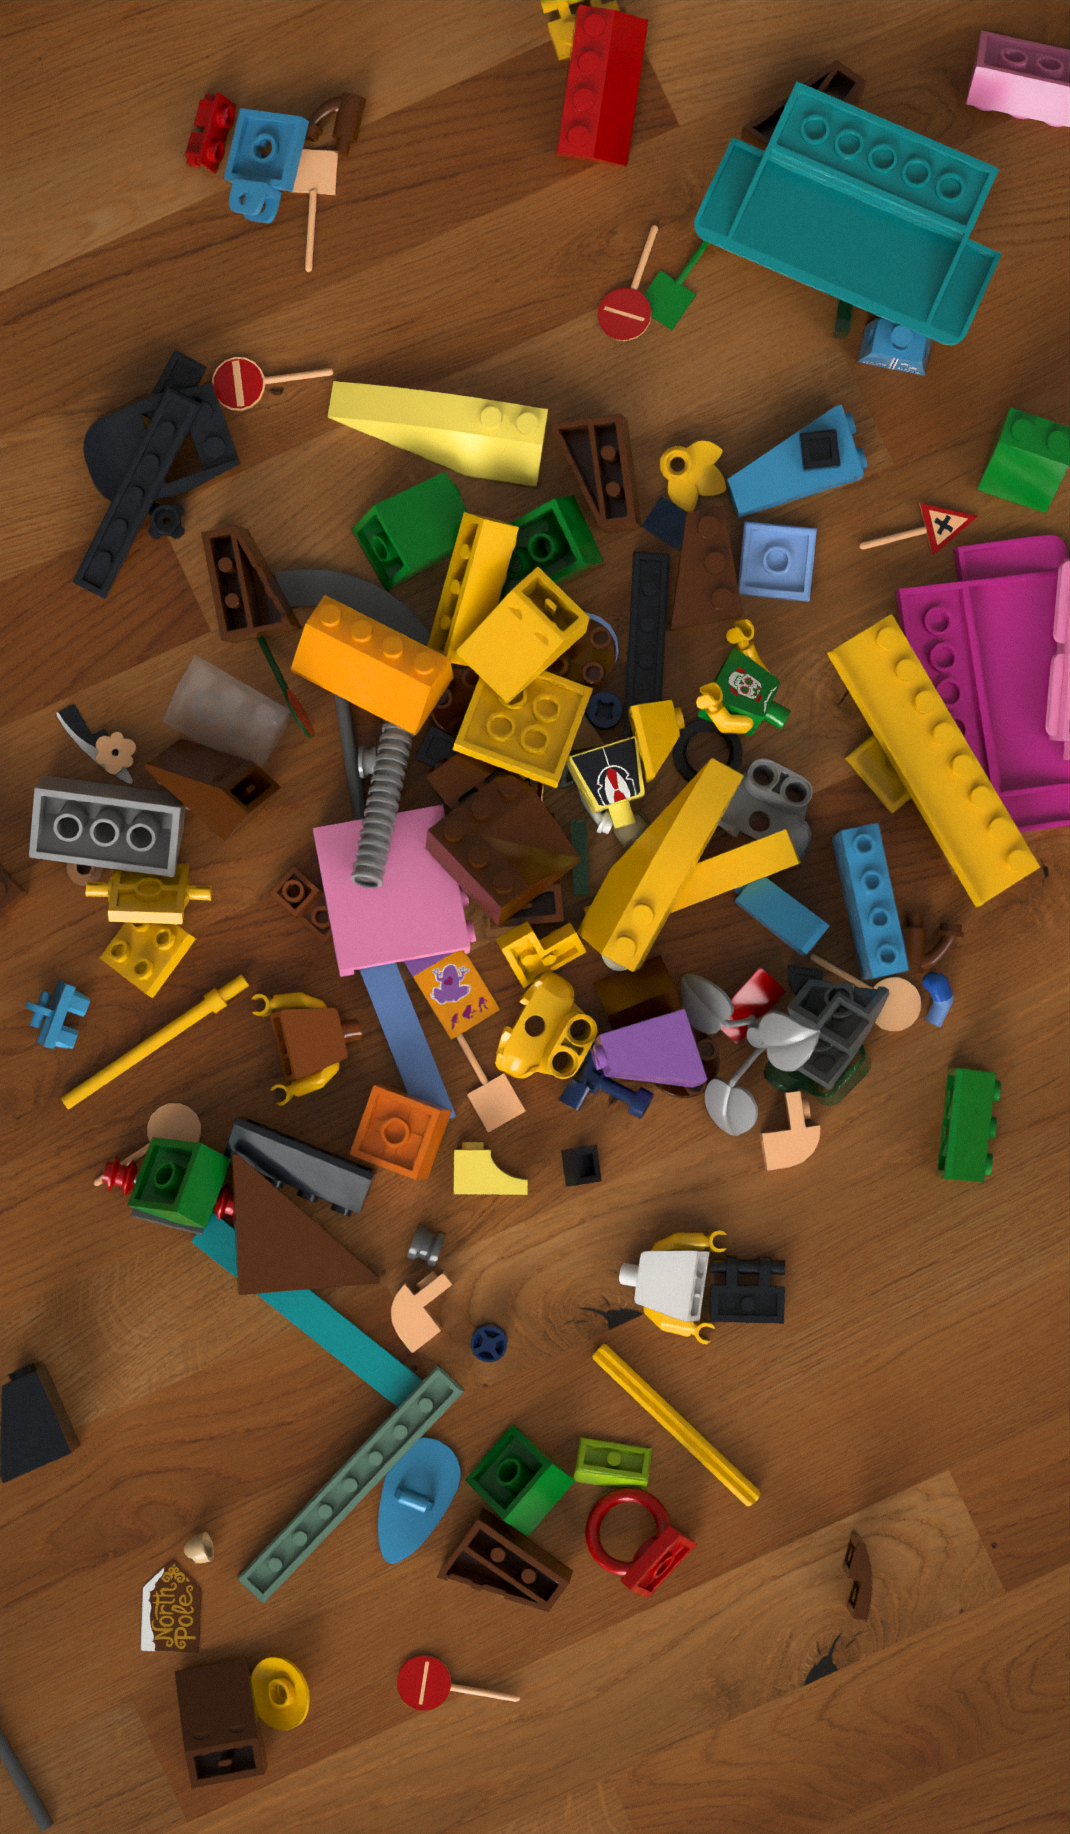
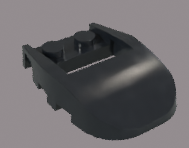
(117, 434)

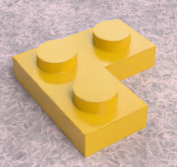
(535, 957)

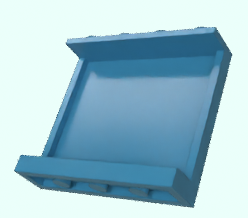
(869, 902)

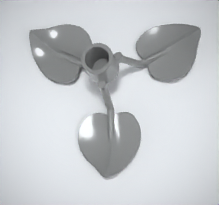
(786, 1040)

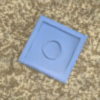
(776, 561)

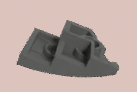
(844, 1021)

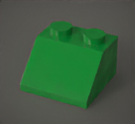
(179, 1181)
(519, 1480)

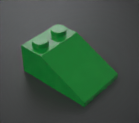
(553, 540)

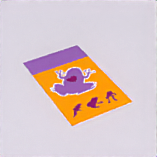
(453, 990)

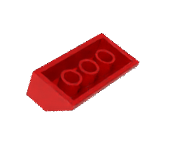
(601, 86)

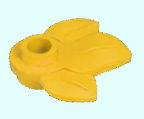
(697, 476)

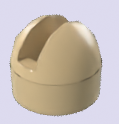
(199, 1548)

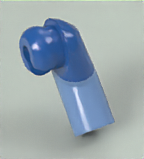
(941, 994)

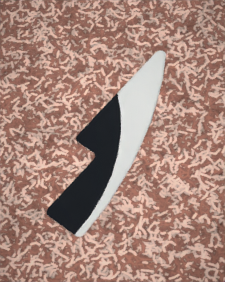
(80, 733)

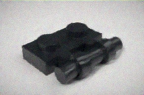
(747, 1302)

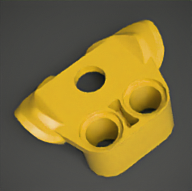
(553, 1001)

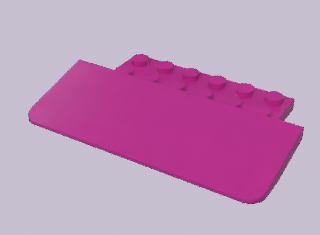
(990, 661)

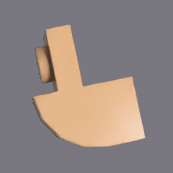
(791, 1145)
(409, 1311)

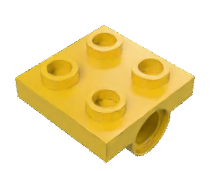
(147, 953)

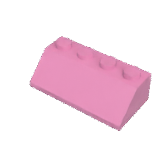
(1021, 79)

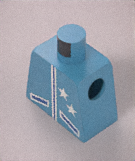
(894, 347)

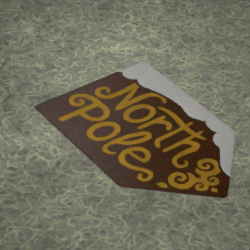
(171, 1612)

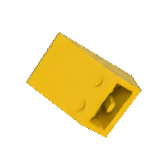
(524, 635)

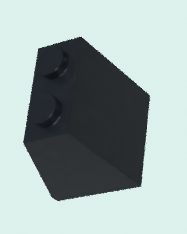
(32, 1423)

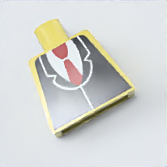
(610, 779)

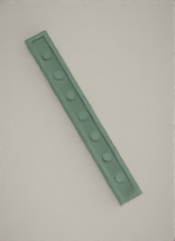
(351, 1483)

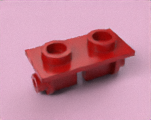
(216, 117)

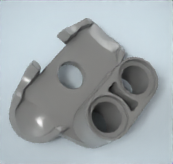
(771, 802)

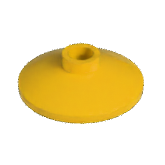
(280, 1693)

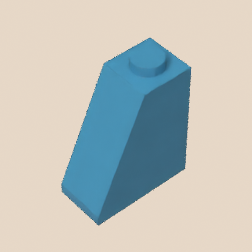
(781, 914)

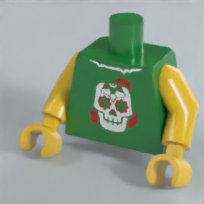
(742, 689)

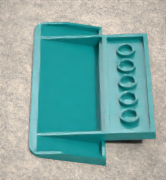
(858, 214)

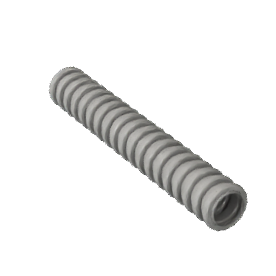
(381, 806)

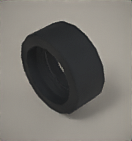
(693, 729)

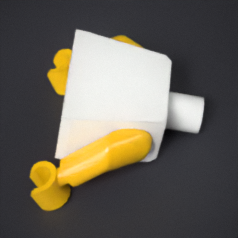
(673, 1282)

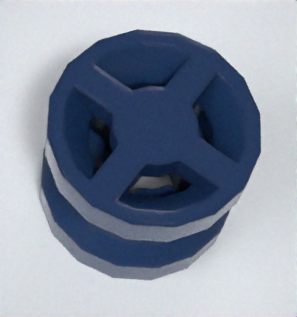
(604, 718)
(487, 1350)

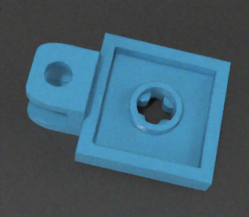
(261, 176)

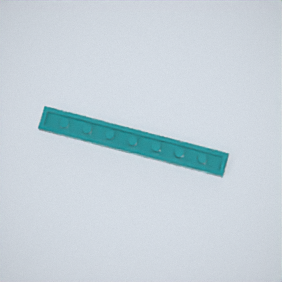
(321, 1323)

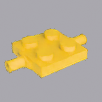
(148, 896)

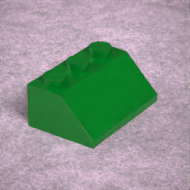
(967, 1125)

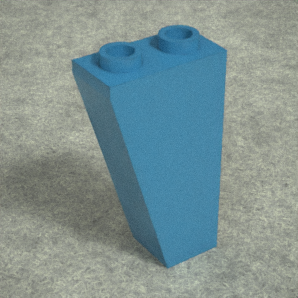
(779, 473)

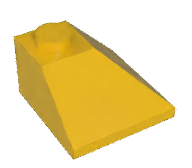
(656, 733)

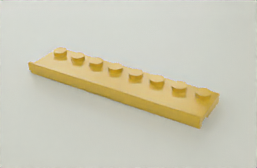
(933, 760)

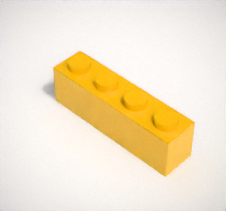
(472, 581)

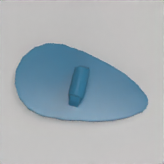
(416, 1497)

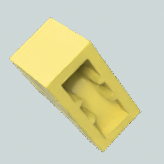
(478, 1173)

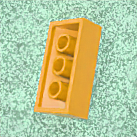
(371, 665)

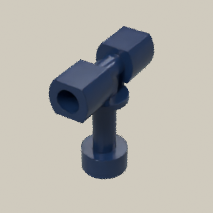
(593, 1080)

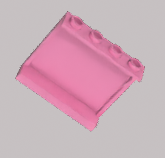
(407, 917)

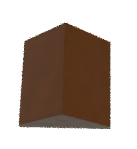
(638, 995)

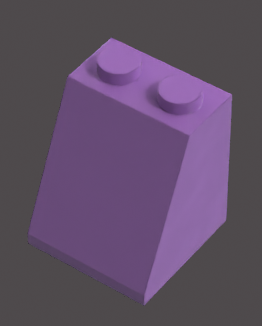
(652, 1051)

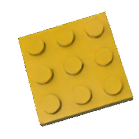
(528, 733)

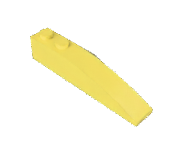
(456, 431)

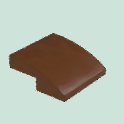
(858, 1567)

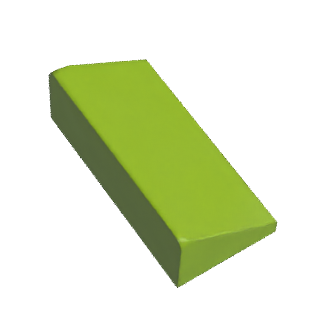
(612, 1464)

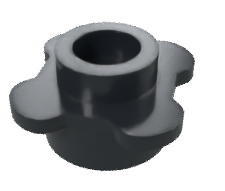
(158, 528)

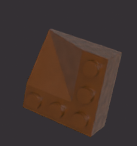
(502, 846)

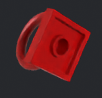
(654, 1558)

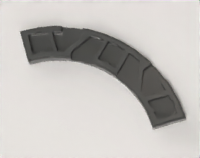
(309, 586)

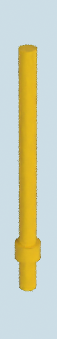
(213, 1001)

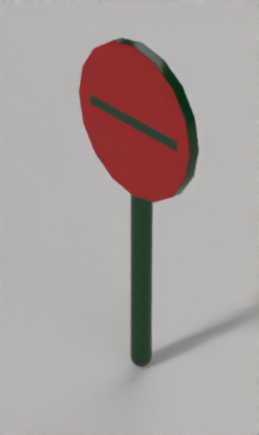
(292, 702)

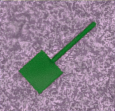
(668, 296)

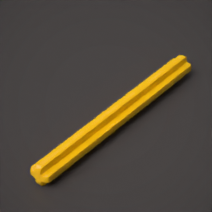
(676, 1425)

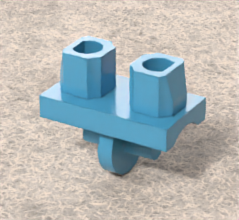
(53, 1031)

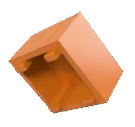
(400, 1132)

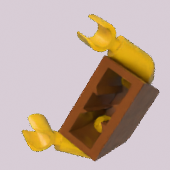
(307, 1040)

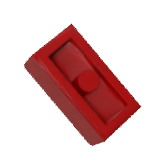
(752, 998)

